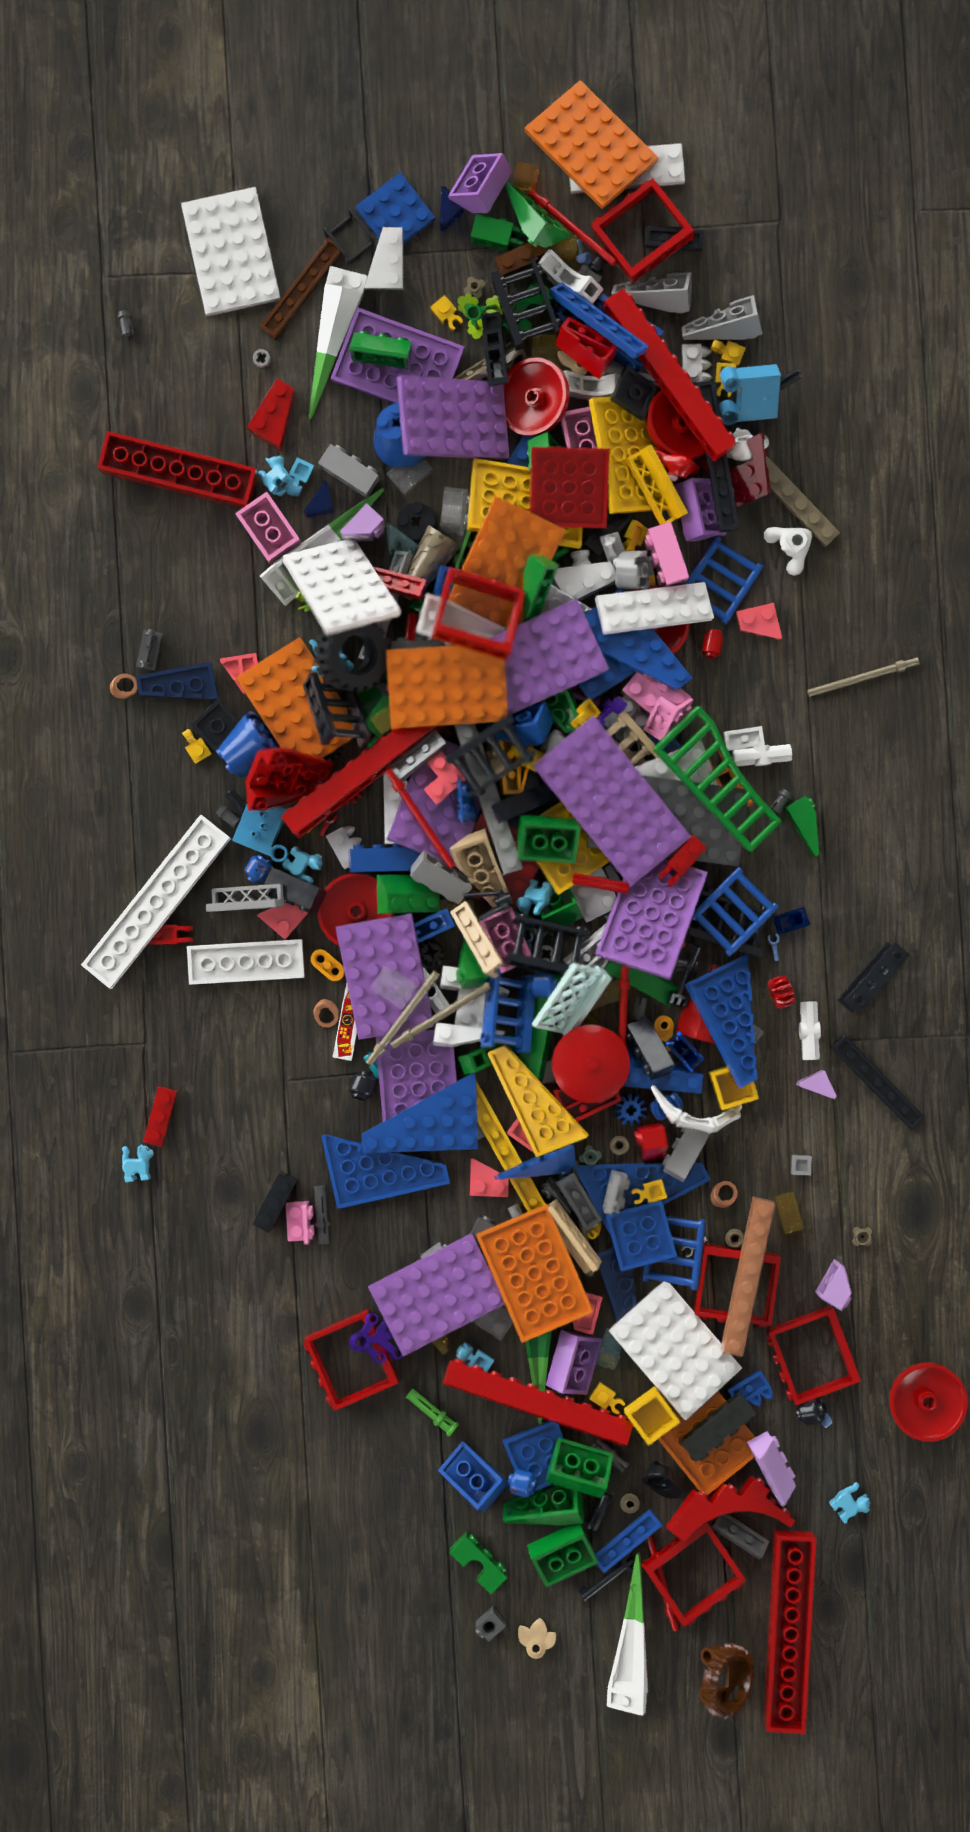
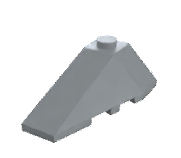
(665, 294)
(734, 323)

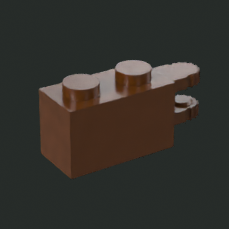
(518, 259)

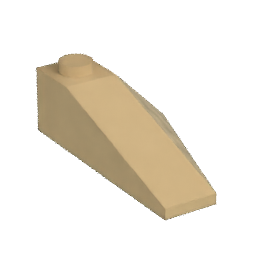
(478, 861)

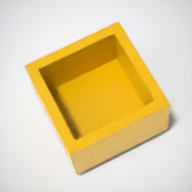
(727, 1091)
(651, 1415)

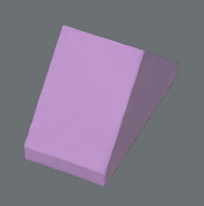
(818, 1083)

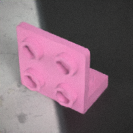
(666, 717)
(298, 1221)

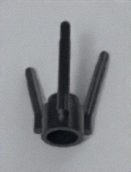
(502, 902)

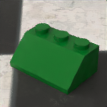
(381, 350)
(547, 839)
(405, 895)
(579, 1467)
(562, 1554)

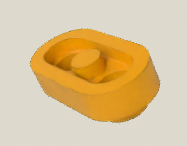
(327, 965)
(664, 1034)

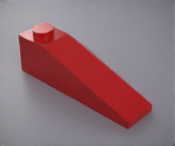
(691, 1022)

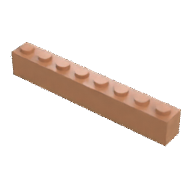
(747, 1276)

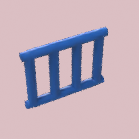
(745, 584)
(757, 921)
(696, 1263)

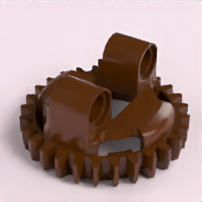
(737, 1673)

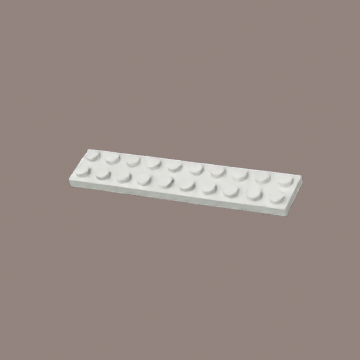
(156, 901)

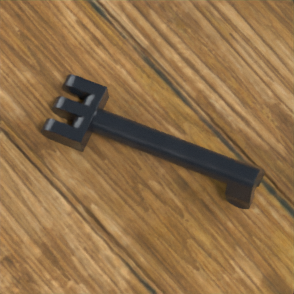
(679, 998)
(625, 1565)

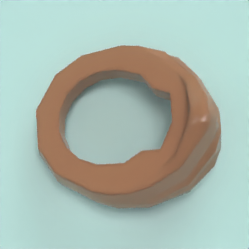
(121, 694)
(325, 1003)
(715, 1198)

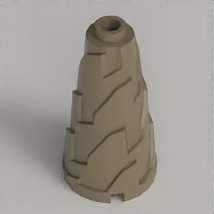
(432, 551)

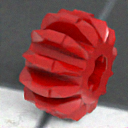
(781, 991)

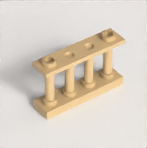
(634, 735)

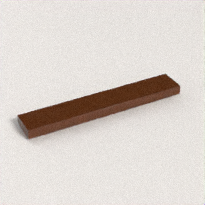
(301, 289)

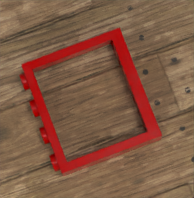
(661, 253)
(470, 640)
(721, 1315)
(325, 1381)
(837, 1384)
(718, 1595)

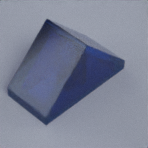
(449, 210)
(320, 503)
(791, 920)
(684, 1051)

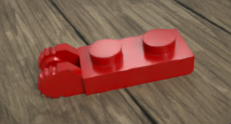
(683, 859)
(169, 935)

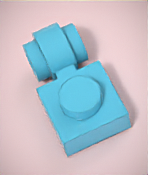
(300, 472)
(480, 1359)

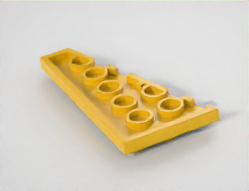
(538, 1111)

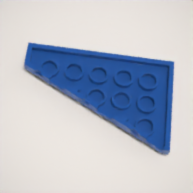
(641, 652)
(725, 1007)
(434, 1124)
(376, 1176)
(596, 1180)

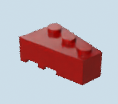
(586, 347)
(273, 415)
(581, 1110)
(651, 1141)

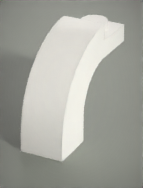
(560, 272)
(589, 386)

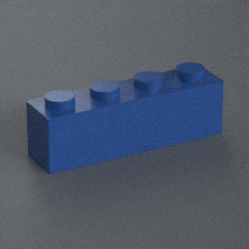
(381, 859)

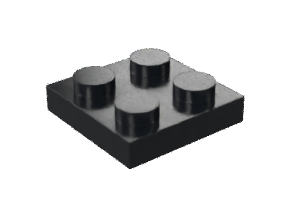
(633, 393)
(215, 724)

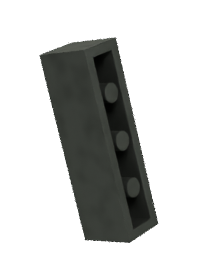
(717, 1427)

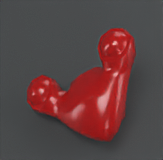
(677, 465)

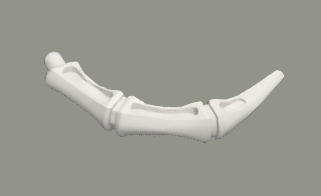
(685, 1120)

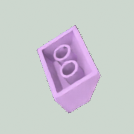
(773, 1466)

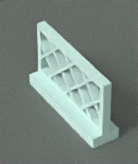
(578, 1005)

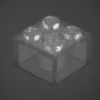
(454, 509)

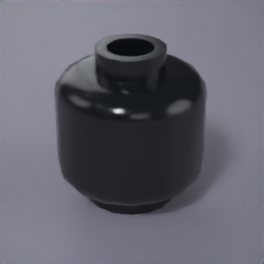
(362, 1086)
(812, 1412)

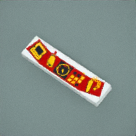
(346, 1031)

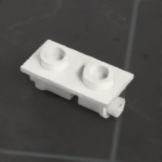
(612, 546)

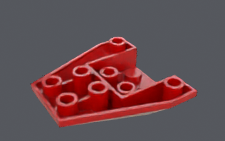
(283, 777)

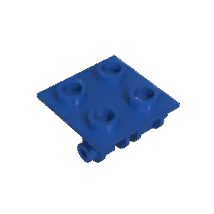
(467, 808)

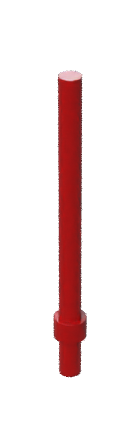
(545, 204)
(398, 785)
(624, 985)
(660, 1574)

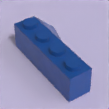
(679, 1080)

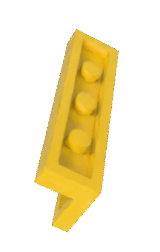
(659, 483)

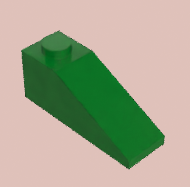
(537, 583)
(804, 820)
(469, 970)
(478, 1058)

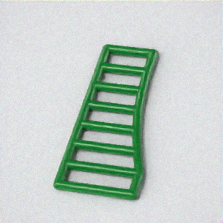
(728, 762)

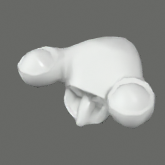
(741, 450)
(794, 543)

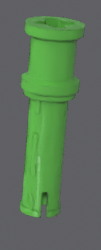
(439, 1417)

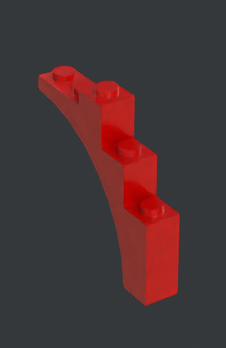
(698, 1509)

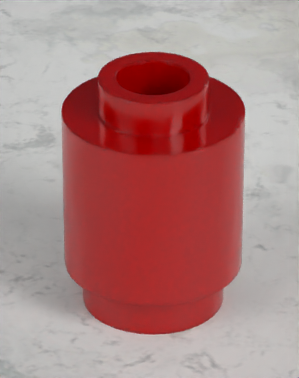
(712, 643)

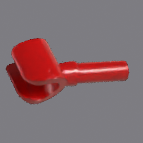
(328, 821)

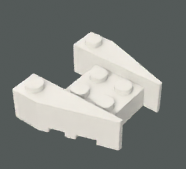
(467, 1018)

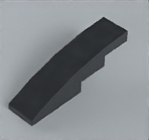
(494, 349)

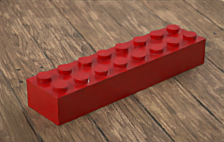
(177, 470)

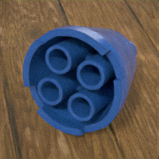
(389, 441)
(244, 742)

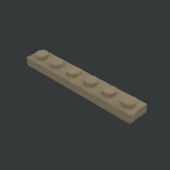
(800, 505)

